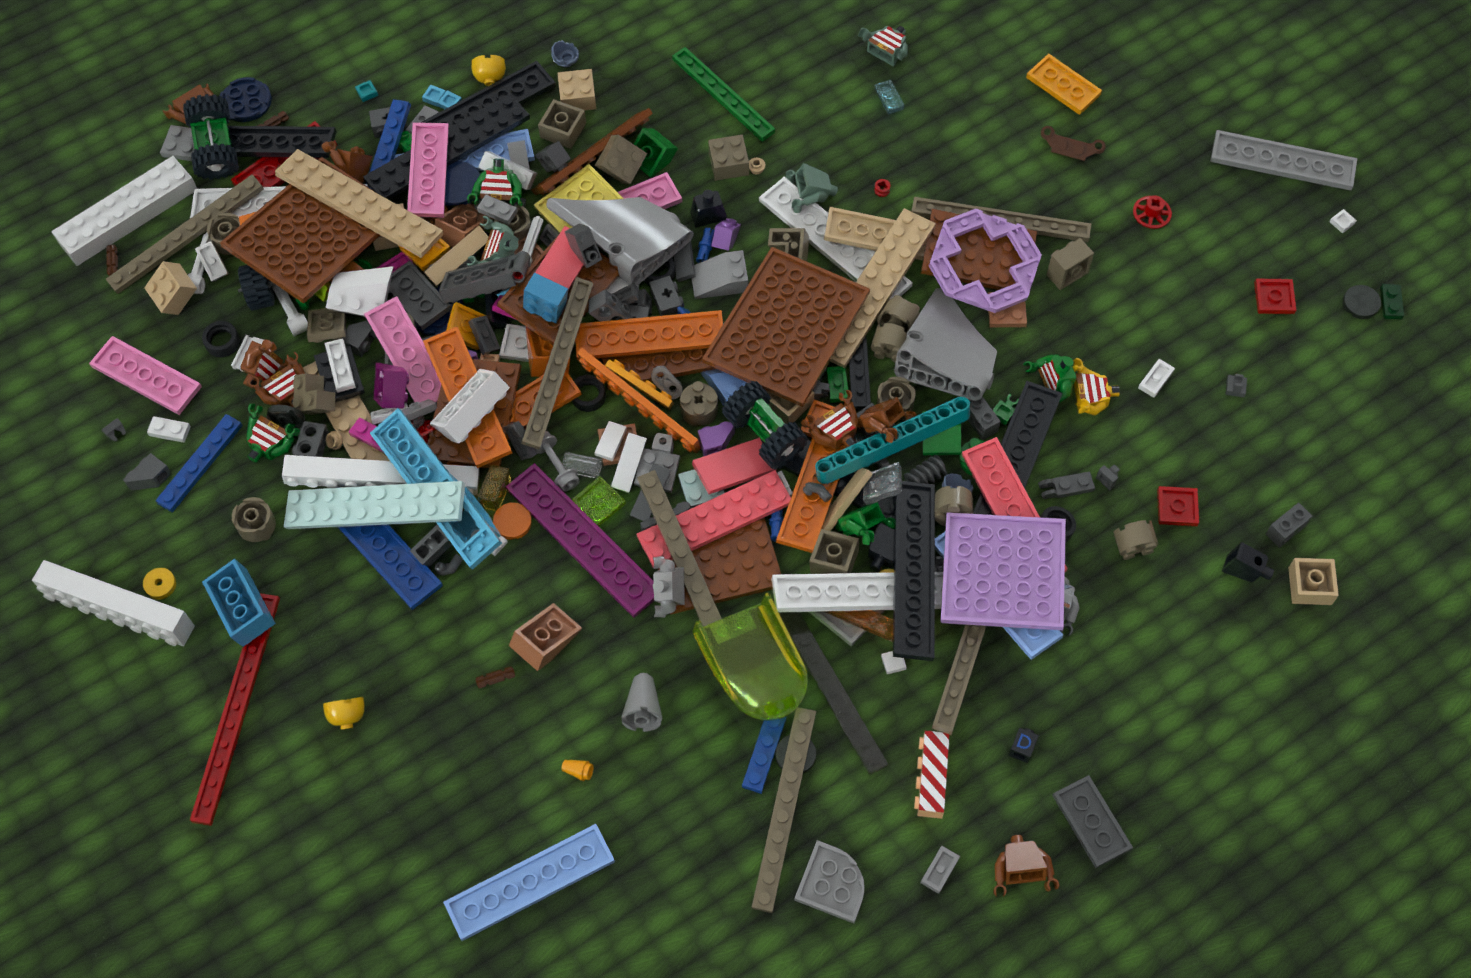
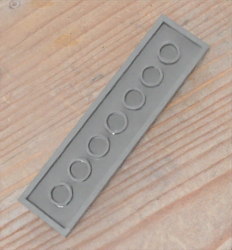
(1284, 160)

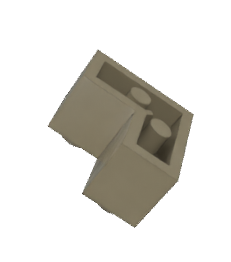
(790, 240)
(310, 395)

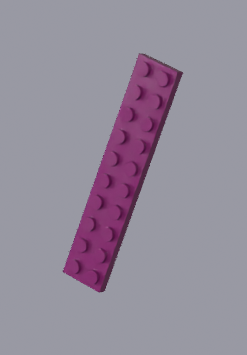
(583, 540)

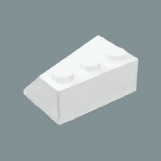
(359, 290)

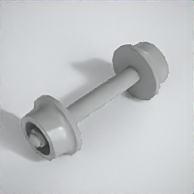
(567, 478)

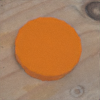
(512, 520)

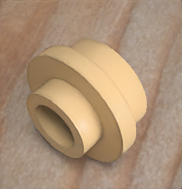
(756, 165)
(334, 440)

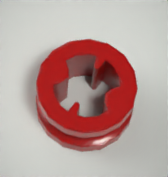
(882, 182)

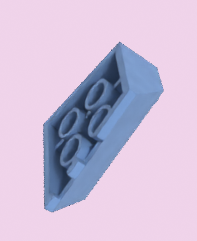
(722, 383)

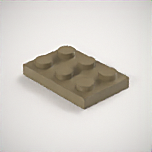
(325, 325)

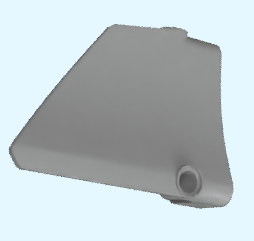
(630, 230)
(946, 351)

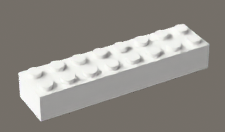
(124, 210)
(113, 603)

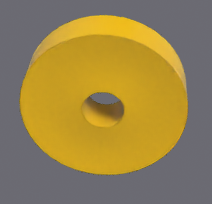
(154, 577)

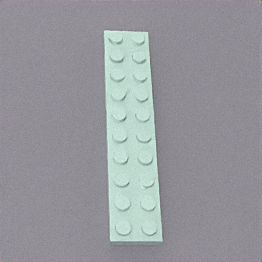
(375, 505)

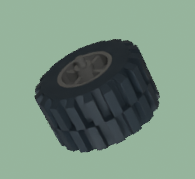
(255, 288)

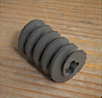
(927, 471)

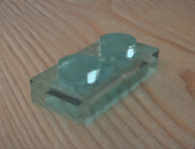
(889, 96)

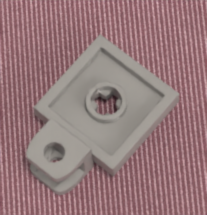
(662, 456)

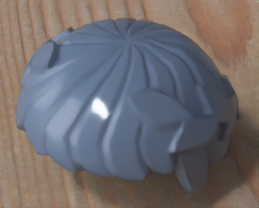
(564, 53)
(955, 480)

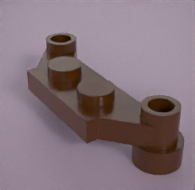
(1071, 147)

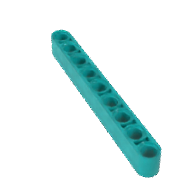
(877, 447)

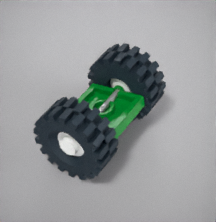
(209, 122)
(752, 408)

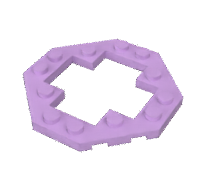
(974, 292)

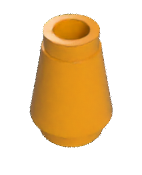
(580, 769)

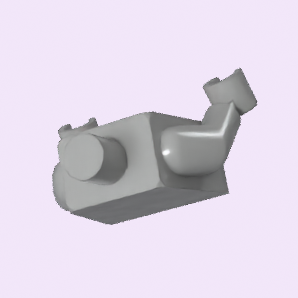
(667, 586)

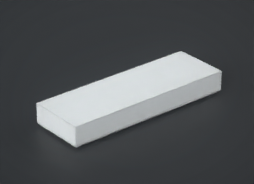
(340, 365)
(628, 462)

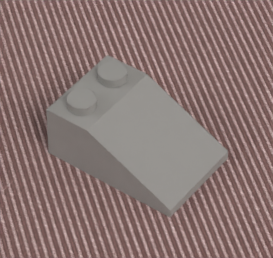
(720, 275)

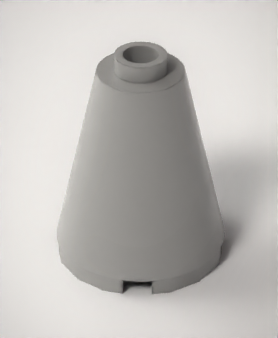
(642, 705)

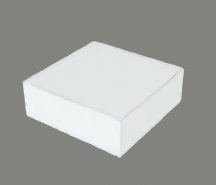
(1343, 221)
(892, 664)

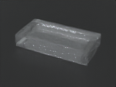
(583, 464)

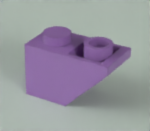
(725, 234)
(716, 437)

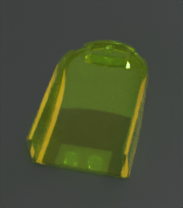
(755, 661)

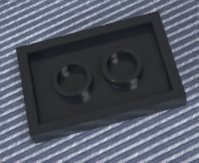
(324, 369)

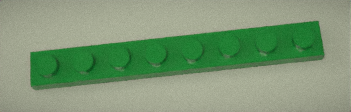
(723, 94)

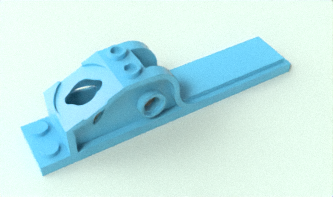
(420, 465)

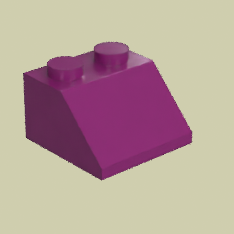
(390, 386)

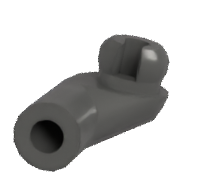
(817, 488)
(449, 568)

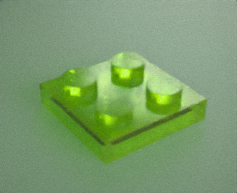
(599, 501)

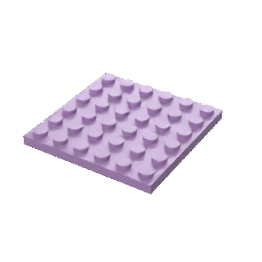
(1004, 571)

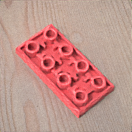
(561, 262)
(731, 466)

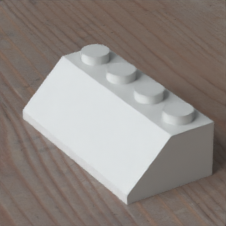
(470, 405)

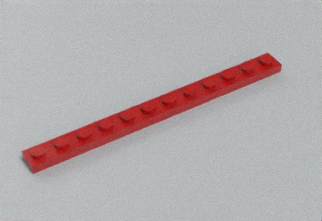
(231, 723)

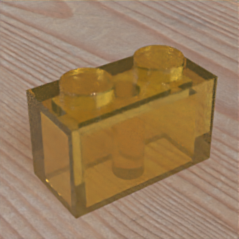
(494, 487)

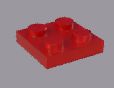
(1275, 296)
(1178, 506)

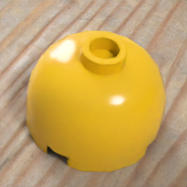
(488, 69)
(344, 712)

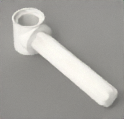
(532, 237)
(198, 269)
(295, 321)

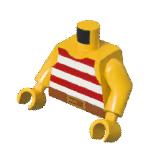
(1092, 390)

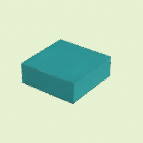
(366, 91)

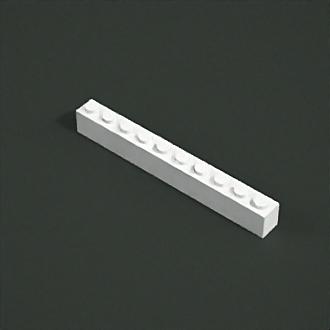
(358, 473)

